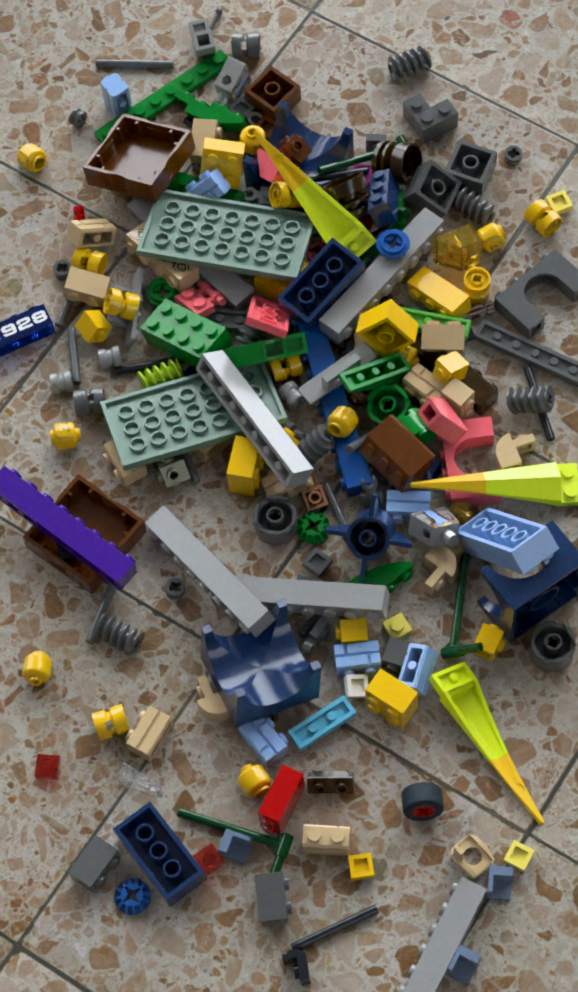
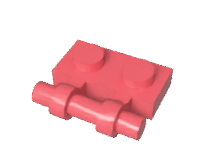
(196, 302)

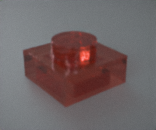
(47, 766)
(209, 859)

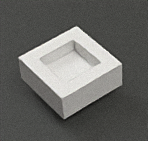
(355, 685)

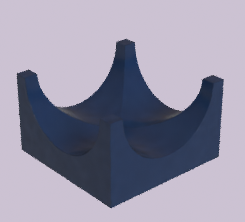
(324, 148)
(533, 598)
(262, 672)

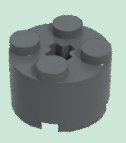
(279, 509)
(558, 636)

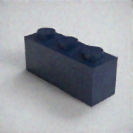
(383, 198)

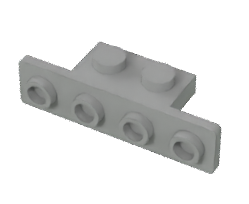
(130, 326)
(328, 379)

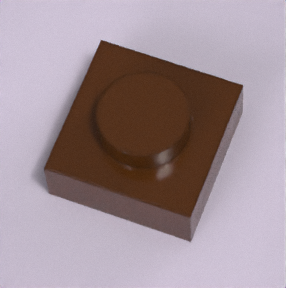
(267, 125)

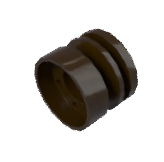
(400, 158)
(348, 193)

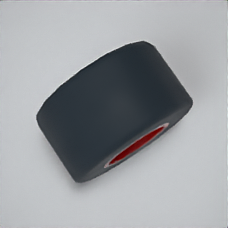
(422, 801)

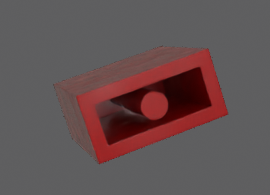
(281, 800)

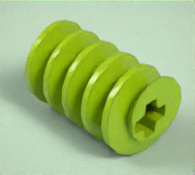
(157, 376)

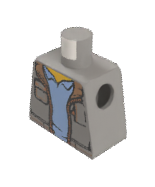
(232, 81)
(434, 527)

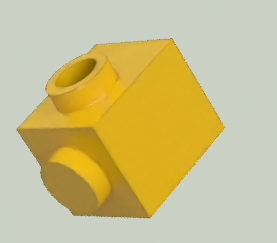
(93, 326)
(450, 366)
(351, 630)
(493, 641)

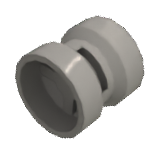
(110, 357)
(62, 382)
(290, 394)

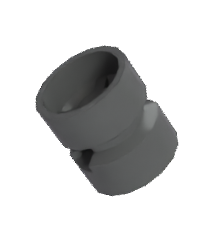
(252, 45)
(82, 401)

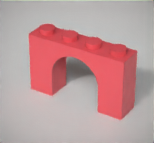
(479, 433)

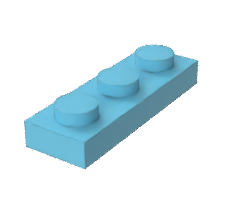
(322, 723)

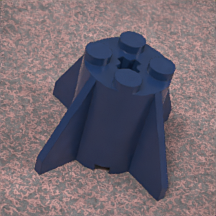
(360, 537)

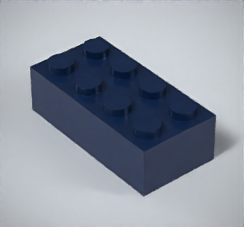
(321, 284)
(160, 854)

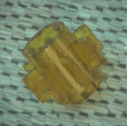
(462, 511)

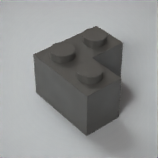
(429, 121)

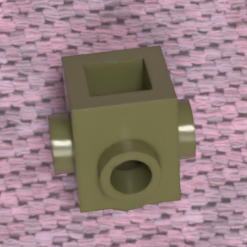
(172, 471)

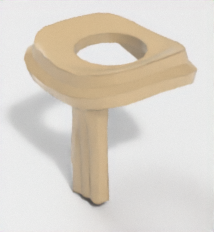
(467, 842)

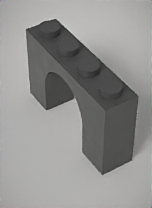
(550, 270)

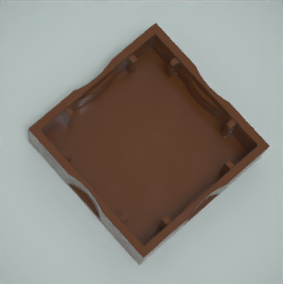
(139, 157)
(99, 513)

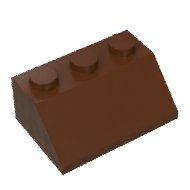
(397, 453)

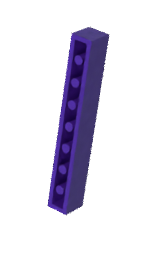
(66, 530)

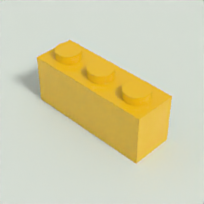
(438, 294)

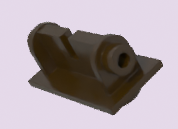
(320, 782)

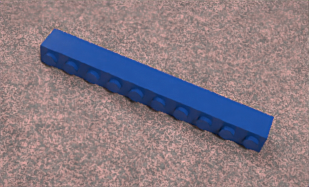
(352, 465)

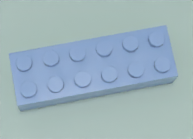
(507, 540)

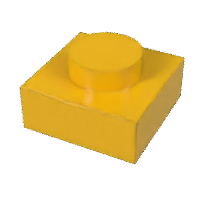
(361, 866)

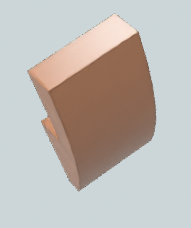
(314, 496)

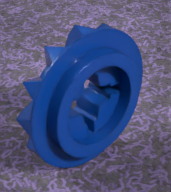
(387, 238)
(129, 906)

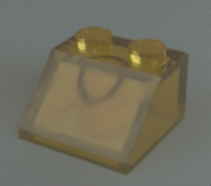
(458, 248)

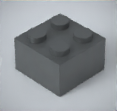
(472, 166)
(432, 189)

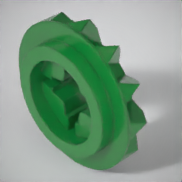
(154, 289)
(311, 536)

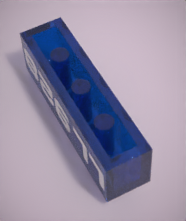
(25, 329)

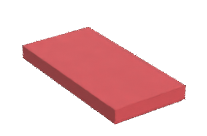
(267, 316)

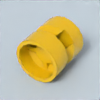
(282, 196)
(543, 218)
(90, 261)
(477, 285)
(123, 304)
(292, 364)
(118, 718)

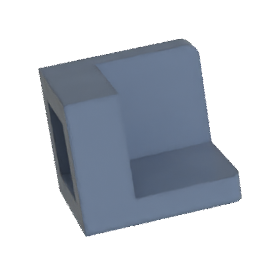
(235, 846)
(500, 882)
(463, 965)

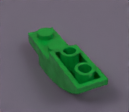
(201, 110)
(267, 350)
(388, 575)

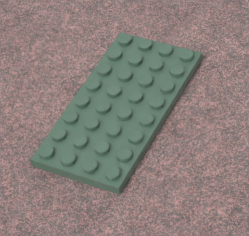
(227, 235)
(179, 417)

